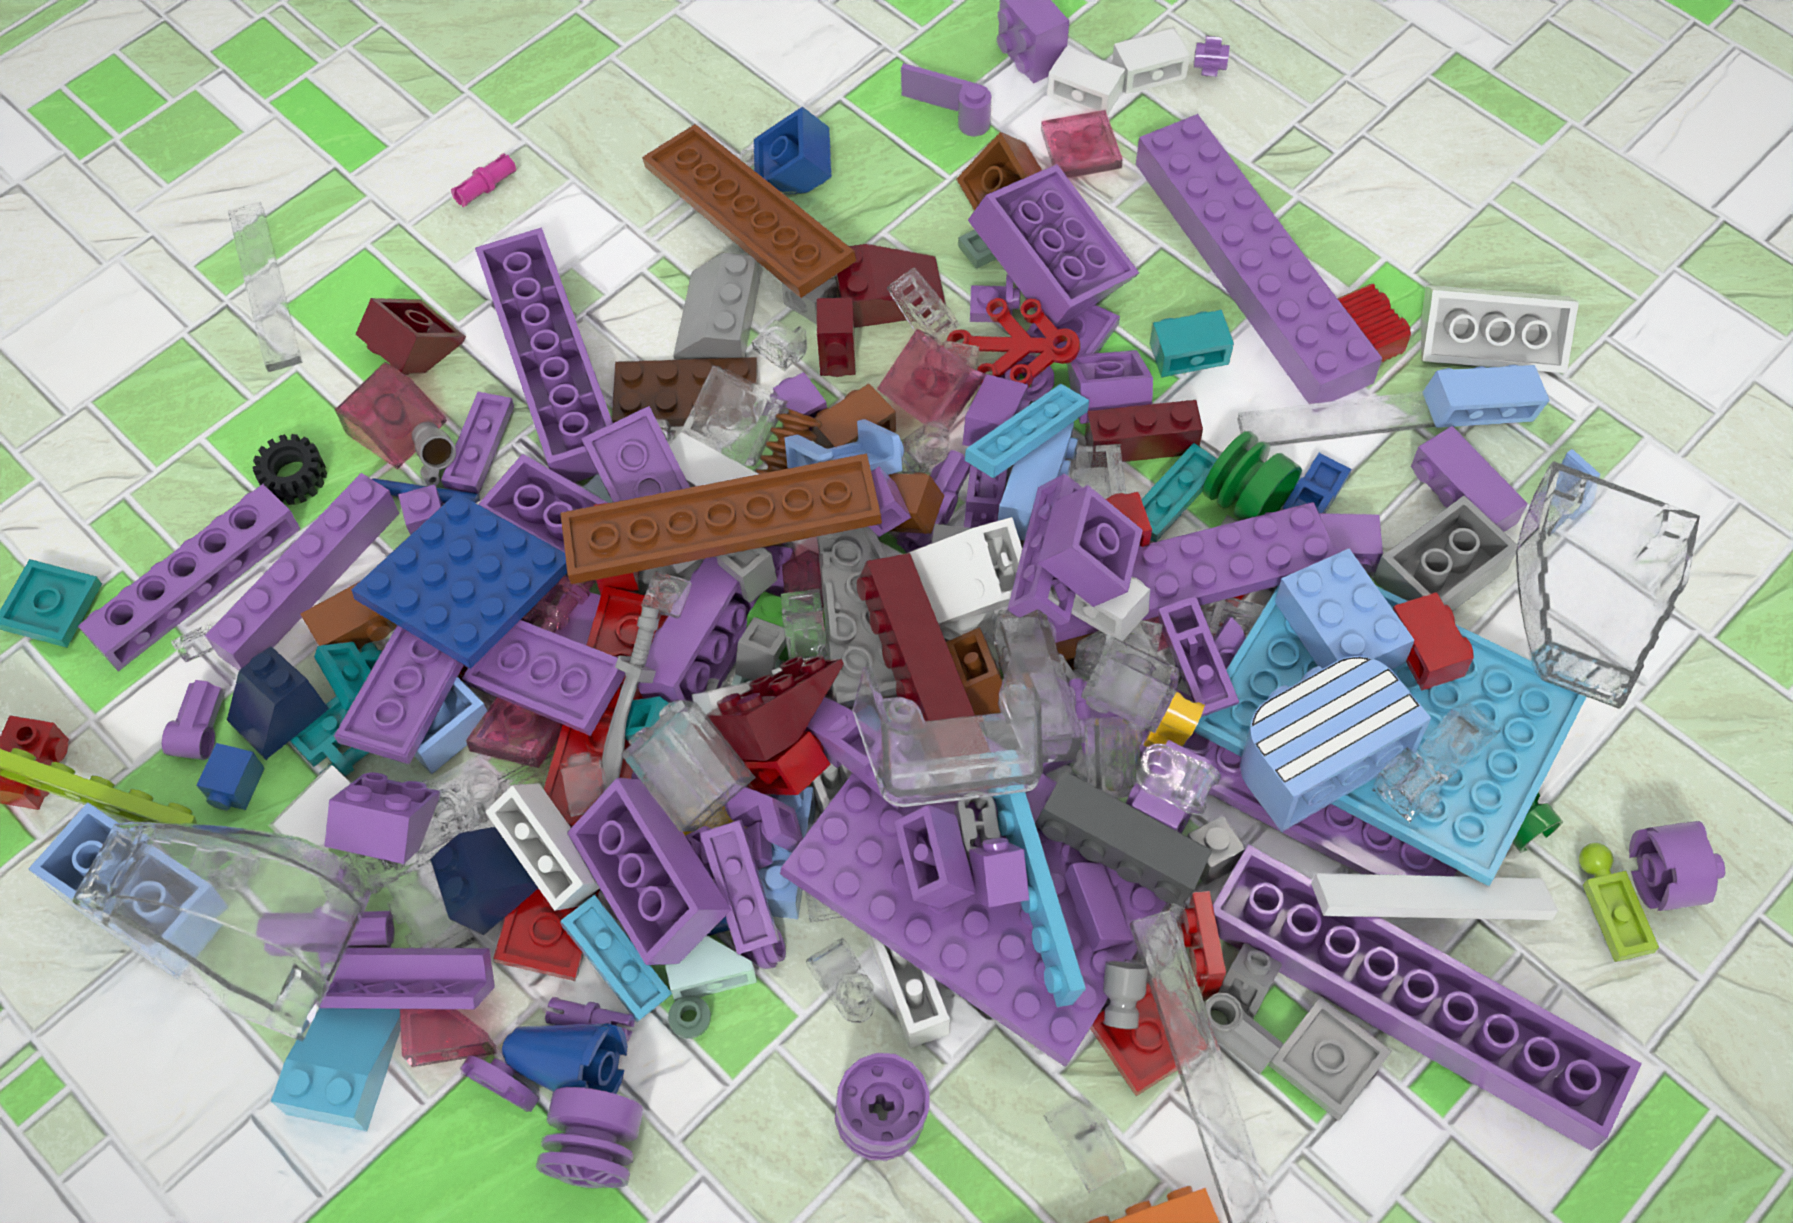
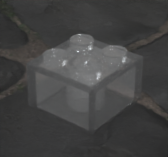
(733, 416)
(1130, 684)

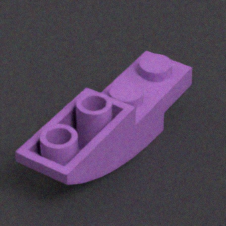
(842, 741)

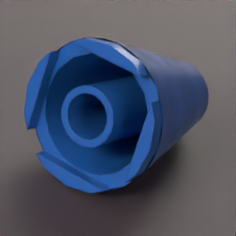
(568, 1055)

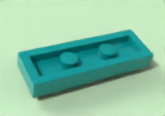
(1177, 489)

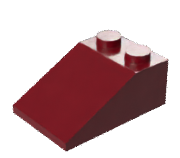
(873, 273)

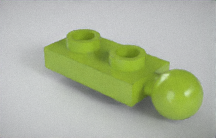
(1616, 905)

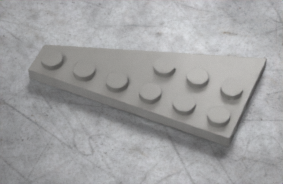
(847, 616)

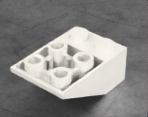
(970, 570)

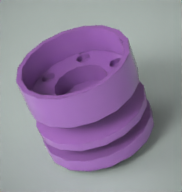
(900, 1090)
(591, 1127)

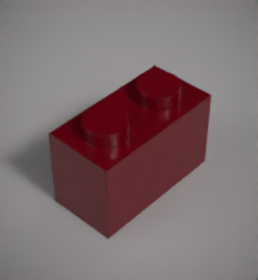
(836, 336)

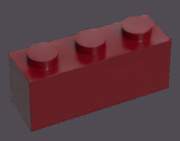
(1146, 430)

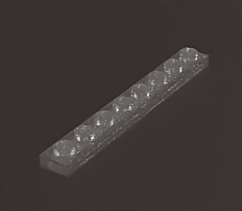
(1202, 1070)

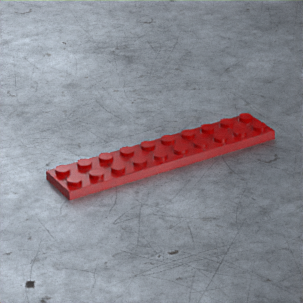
(533, 931)

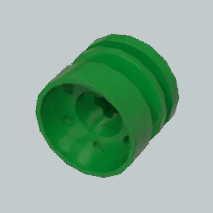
(1250, 479)

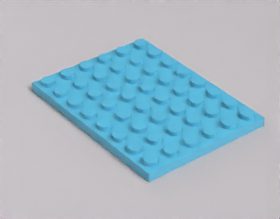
(1482, 800)

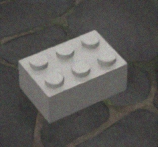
(1448, 555)

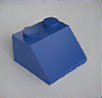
(794, 153)

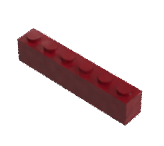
(912, 638)

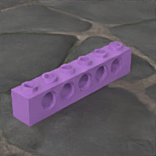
(185, 593)

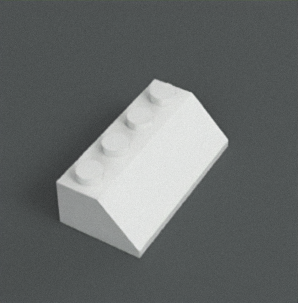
(1497, 328)

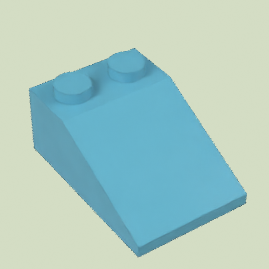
(339, 1066)

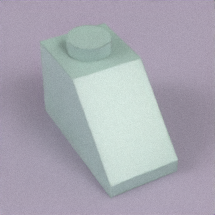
(709, 970)

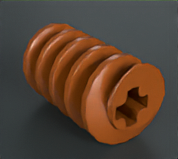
(793, 424)

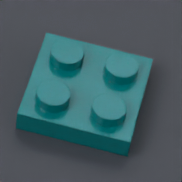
(48, 603)

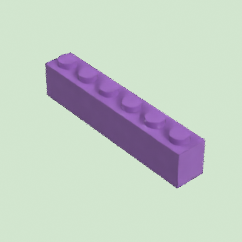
(303, 572)

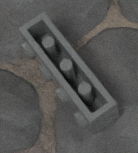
(1123, 839)

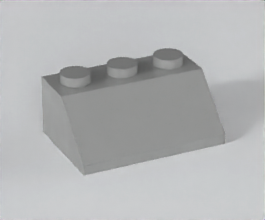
(719, 309)

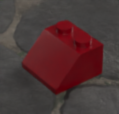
(407, 334)

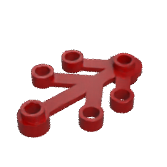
(1020, 343)

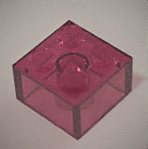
(931, 380)

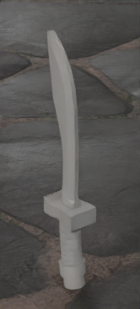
(635, 672)

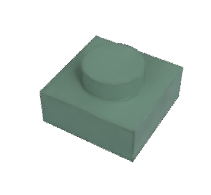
(975, 249)

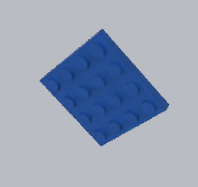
(462, 579)

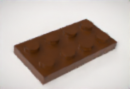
(669, 385)

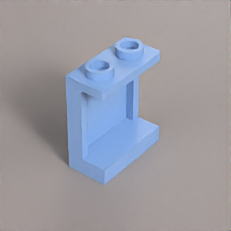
(880, 444)

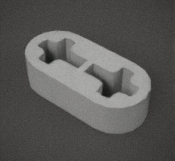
(985, 825)

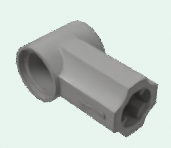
(1242, 1034)

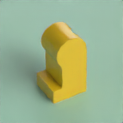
(1177, 722)

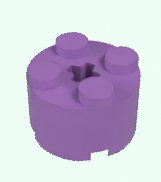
(1675, 866)

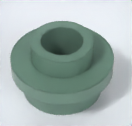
(698, 1025)

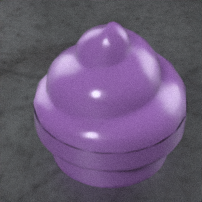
(769, 955)

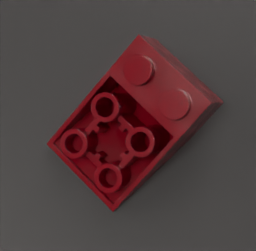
(775, 707)

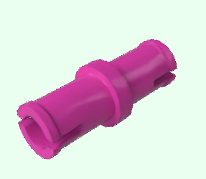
(483, 180)

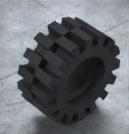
(286, 452)

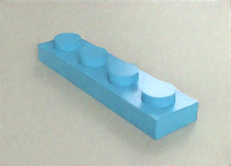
(1026, 430)

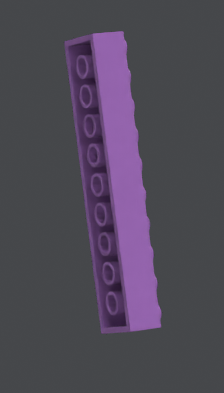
(1257, 262)
(1428, 1001)

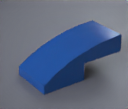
(1320, 484)

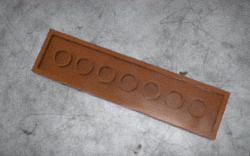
(749, 210)
(719, 518)

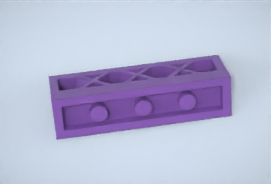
(1032, 580)
(411, 978)

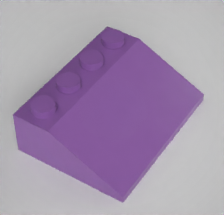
(1052, 244)

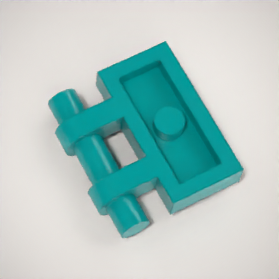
(346, 668)
(318, 741)

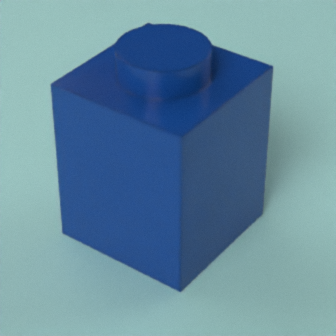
(230, 777)

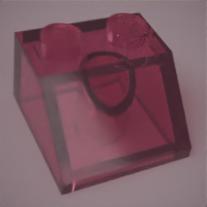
(385, 414)

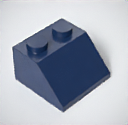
(272, 703)
(480, 879)

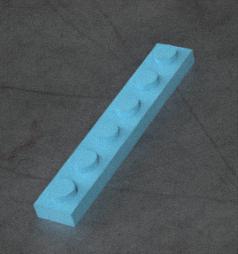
(1049, 930)

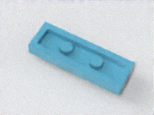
(615, 958)

